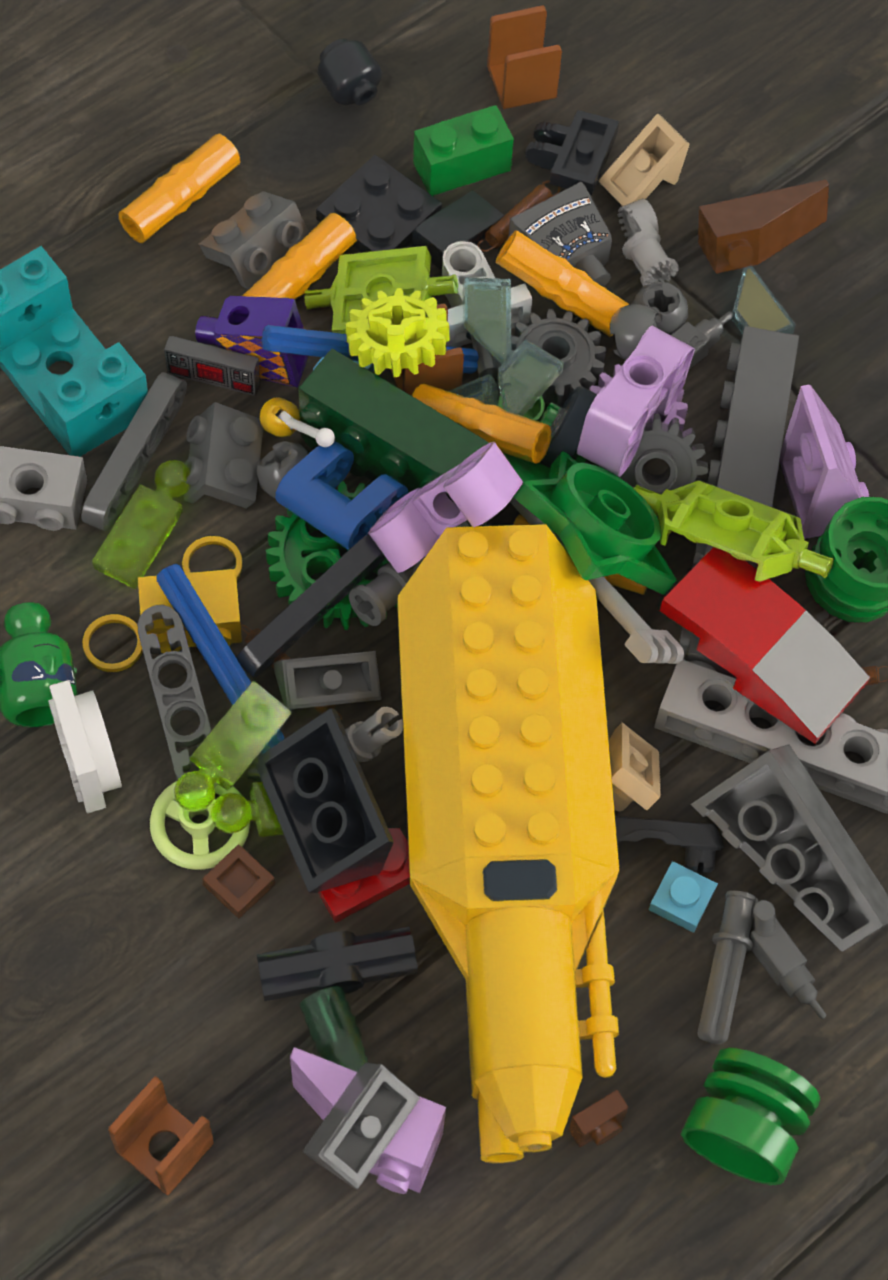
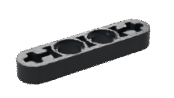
(310, 606)

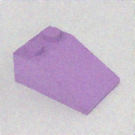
(818, 464)
(412, 1148)

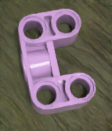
(644, 384)
(416, 521)

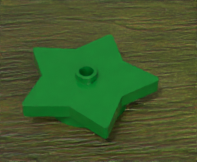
(599, 522)

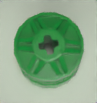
(859, 573)
(751, 1116)

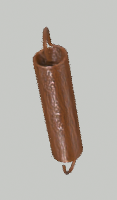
(500, 231)

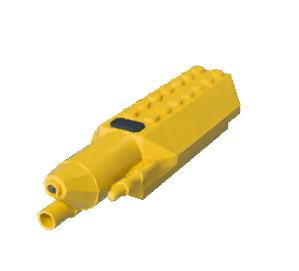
(512, 813)

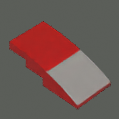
(767, 642)

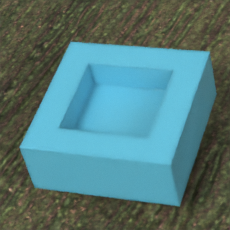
(683, 896)

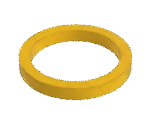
(216, 540)
(108, 667)

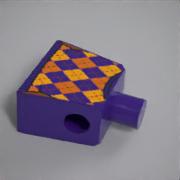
(241, 329)

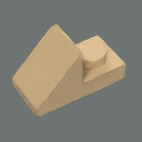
(648, 160)
(633, 769)

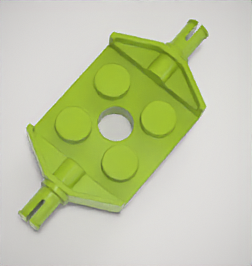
(736, 526)

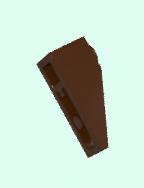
(759, 225)

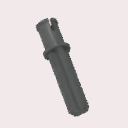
(727, 966)

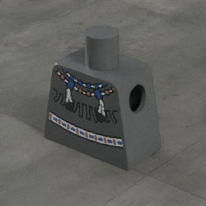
(569, 229)

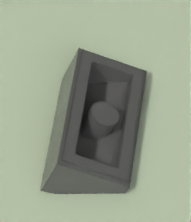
(328, 680)
(361, 1124)

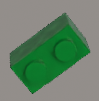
(463, 150)

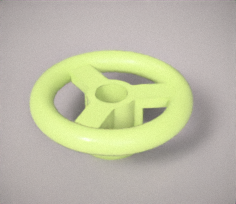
(201, 858)

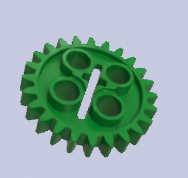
(294, 571)

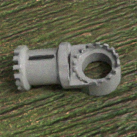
(644, 242)

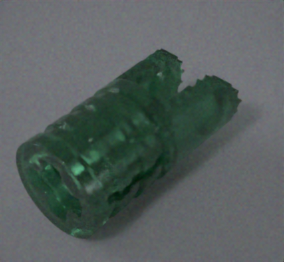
(334, 1028)

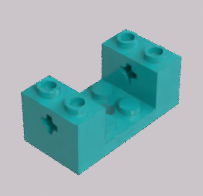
(43, 328)

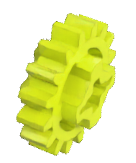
(397, 332)

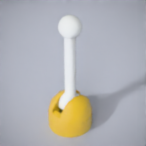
(290, 421)

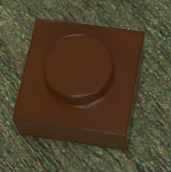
(238, 881)
(600, 1120)

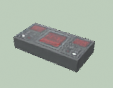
(212, 365)

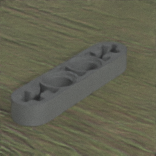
(134, 451)
(174, 699)

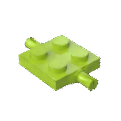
(369, 272)

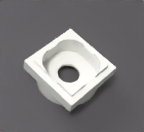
(84, 745)

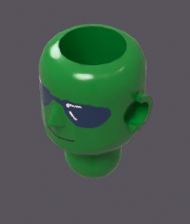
(30, 665)

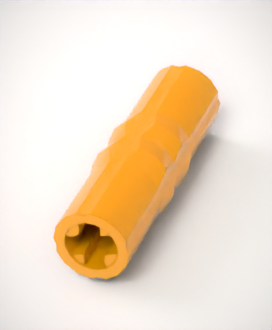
(179, 188)
(306, 260)
(559, 281)
(510, 432)

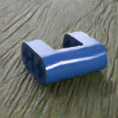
(311, 495)

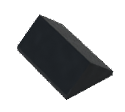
(325, 805)

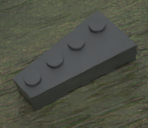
(799, 844)

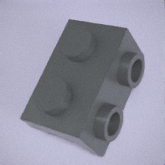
(255, 237)
(224, 455)

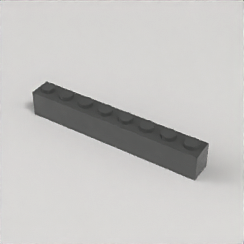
(752, 432)

